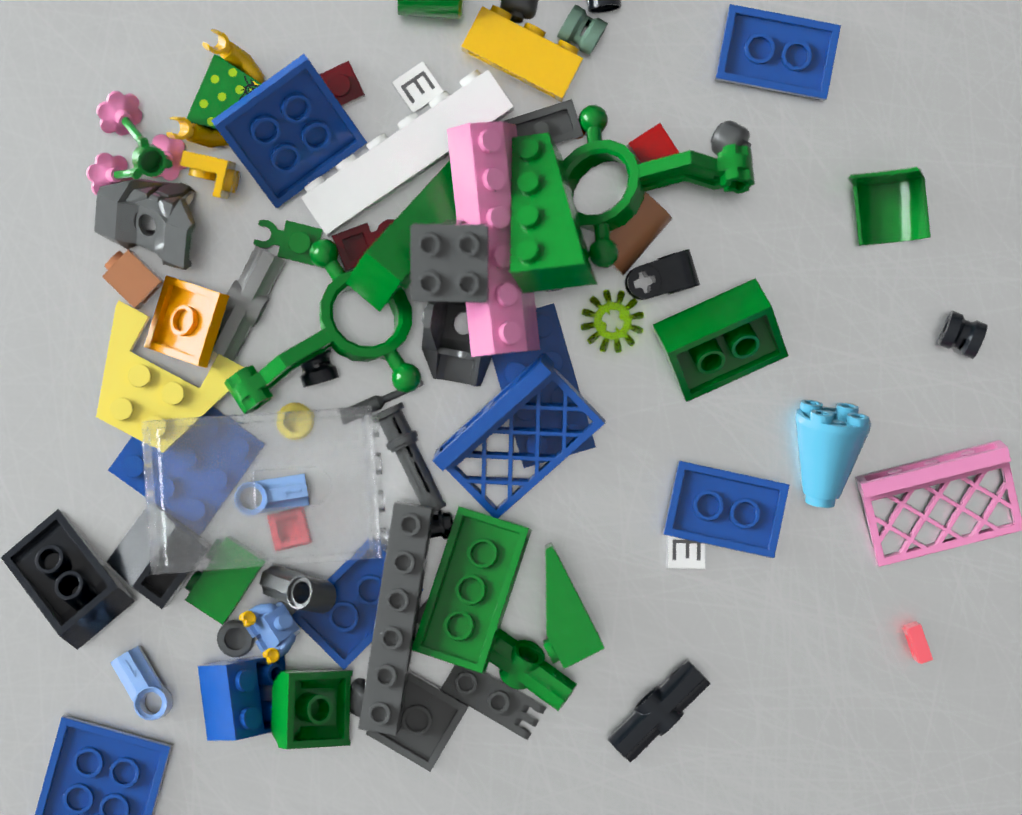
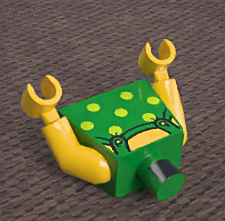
(225, 83)

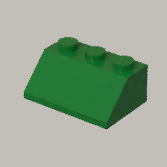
(721, 339)

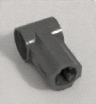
(298, 589)

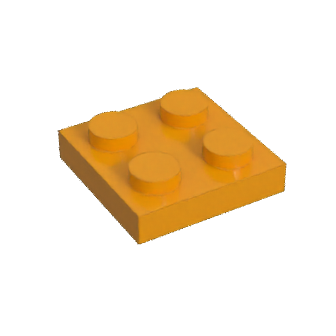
(186, 321)

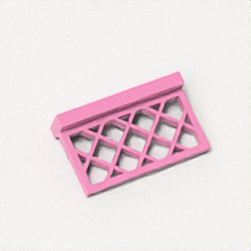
(940, 471)

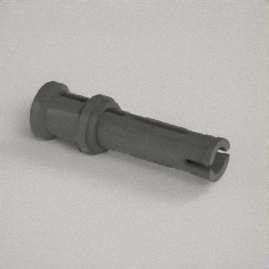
(401, 436)

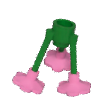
(158, 159)

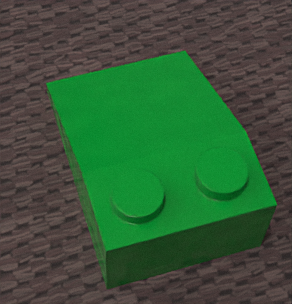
(567, 622)

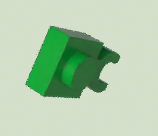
(293, 241)

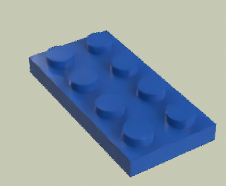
(510, 365)

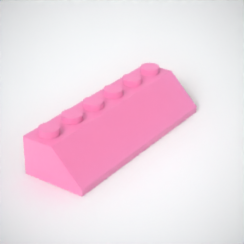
(483, 196)

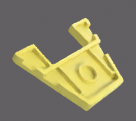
(141, 390)

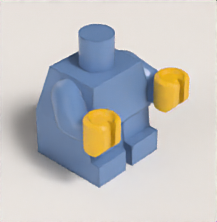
(273, 629)

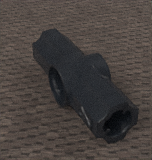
(658, 711)

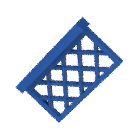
(495, 414)

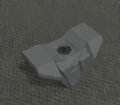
(121, 213)
(446, 349)

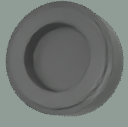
(234, 639)

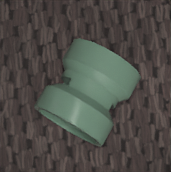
(575, 25)

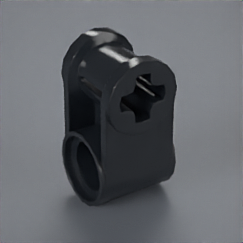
(668, 275)

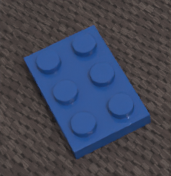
(777, 52)
(726, 509)
(351, 621)

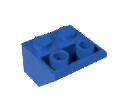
(238, 697)

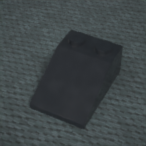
(67, 580)

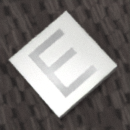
(417, 87)
(685, 554)

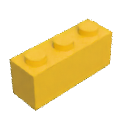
(522, 52)

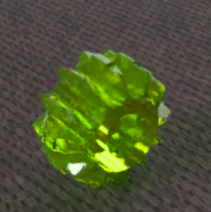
(623, 315)

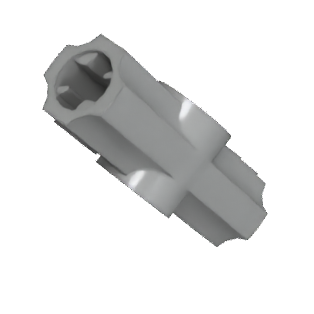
(247, 301)

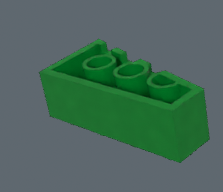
(545, 226)
(387, 261)

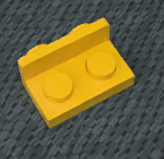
(207, 168)

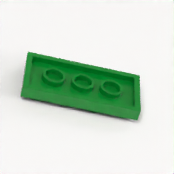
(471, 590)

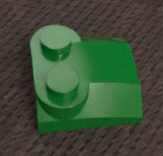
(311, 708)

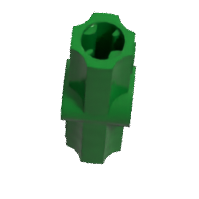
(524, 666)

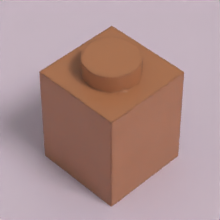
(132, 278)

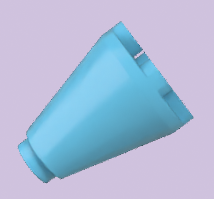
(828, 448)

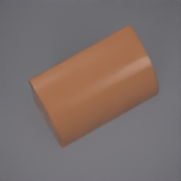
(639, 233)

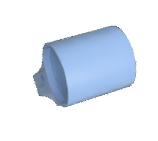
(283, 491)
(140, 680)

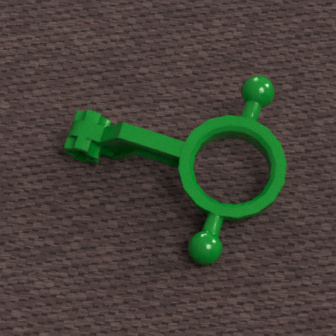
(729, 171)
(253, 388)

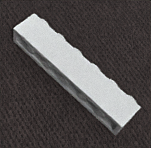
(403, 155)

